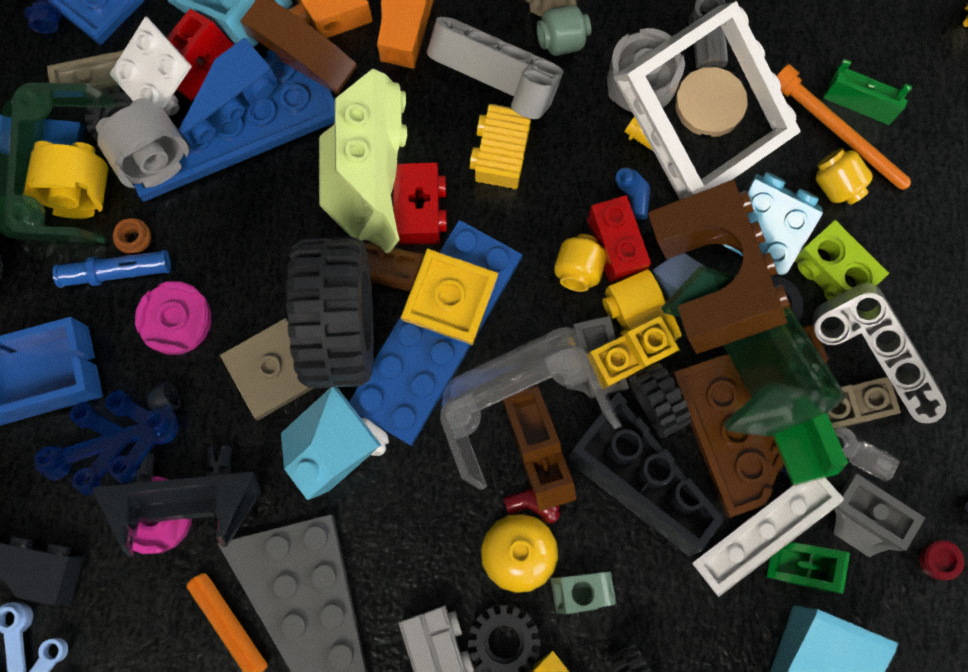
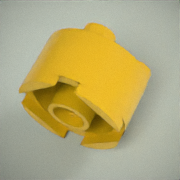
(67, 178)

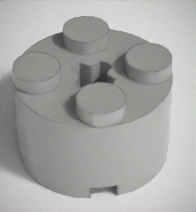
(662, 80)
(141, 144)

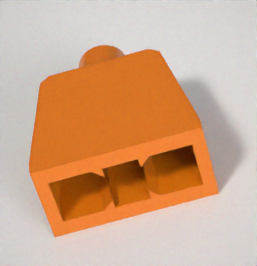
(333, 16)

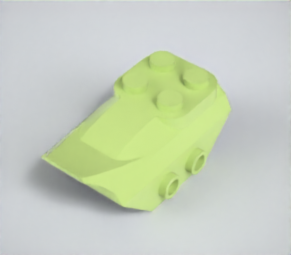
(361, 159)

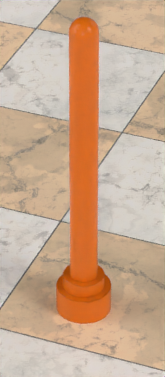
(791, 86)

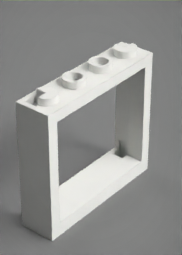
(656, 125)

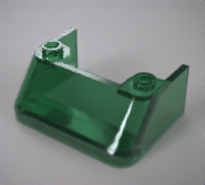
(21, 128)
(777, 366)

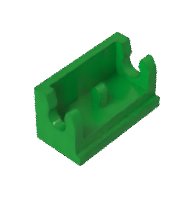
(866, 94)

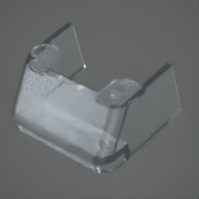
(554, 355)

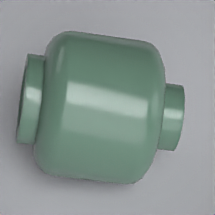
(563, 30)

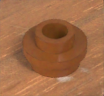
(125, 229)

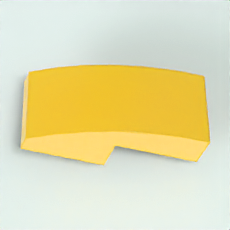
(633, 351)

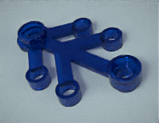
(56, 462)

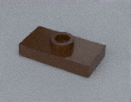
(395, 268)

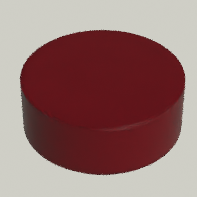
(941, 560)

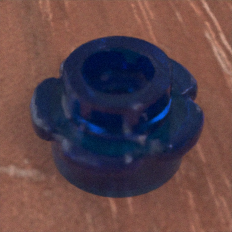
(43, 17)

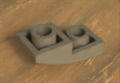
(865, 403)

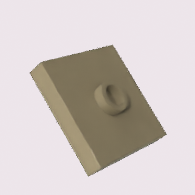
(265, 370)

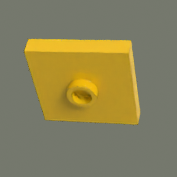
(449, 296)

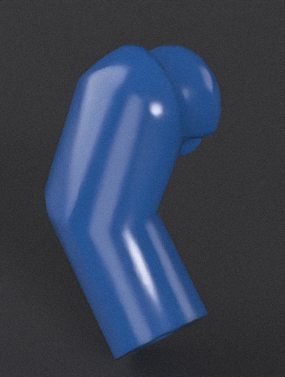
(636, 189)

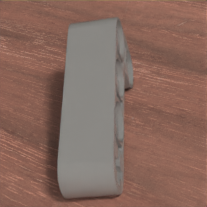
(498, 64)
(889, 354)

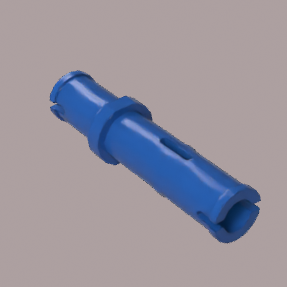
(99, 270)

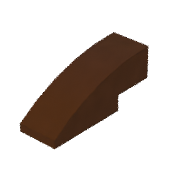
(298, 44)
(539, 449)

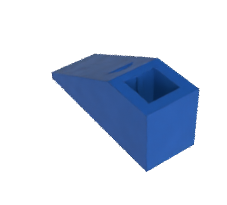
(231, 86)

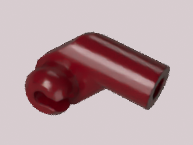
(525, 500)

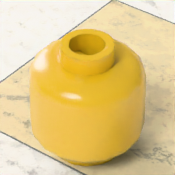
(843, 176)
(580, 263)

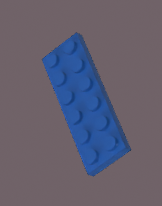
(420, 362)

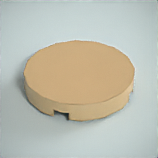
(711, 101)

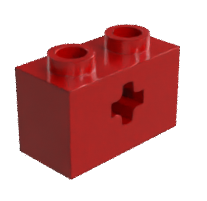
(200, 45)
(417, 183)
(620, 237)

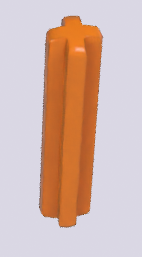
(226, 624)

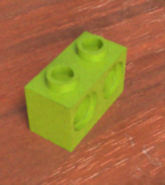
(846, 258)

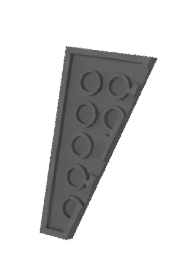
(301, 594)

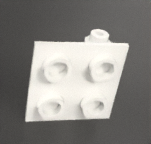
(151, 68)

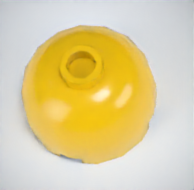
(519, 553)

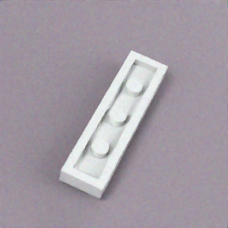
(766, 533)

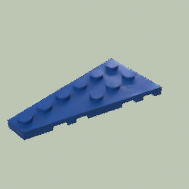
(286, 114)

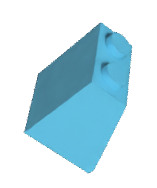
(829, 644)

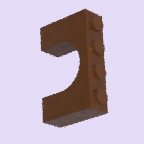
(750, 300)

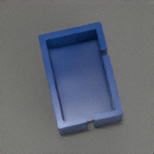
(46, 369)

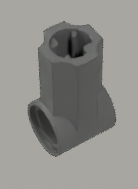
(712, 48)

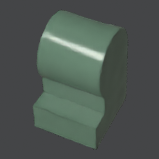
(583, 592)

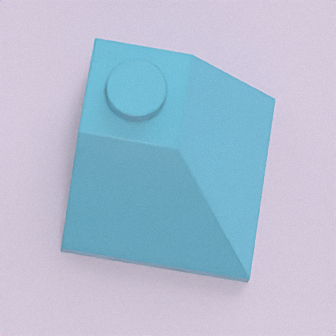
(325, 444)

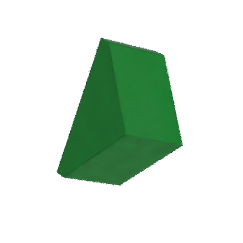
(810, 567)

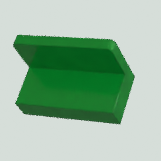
(811, 450)

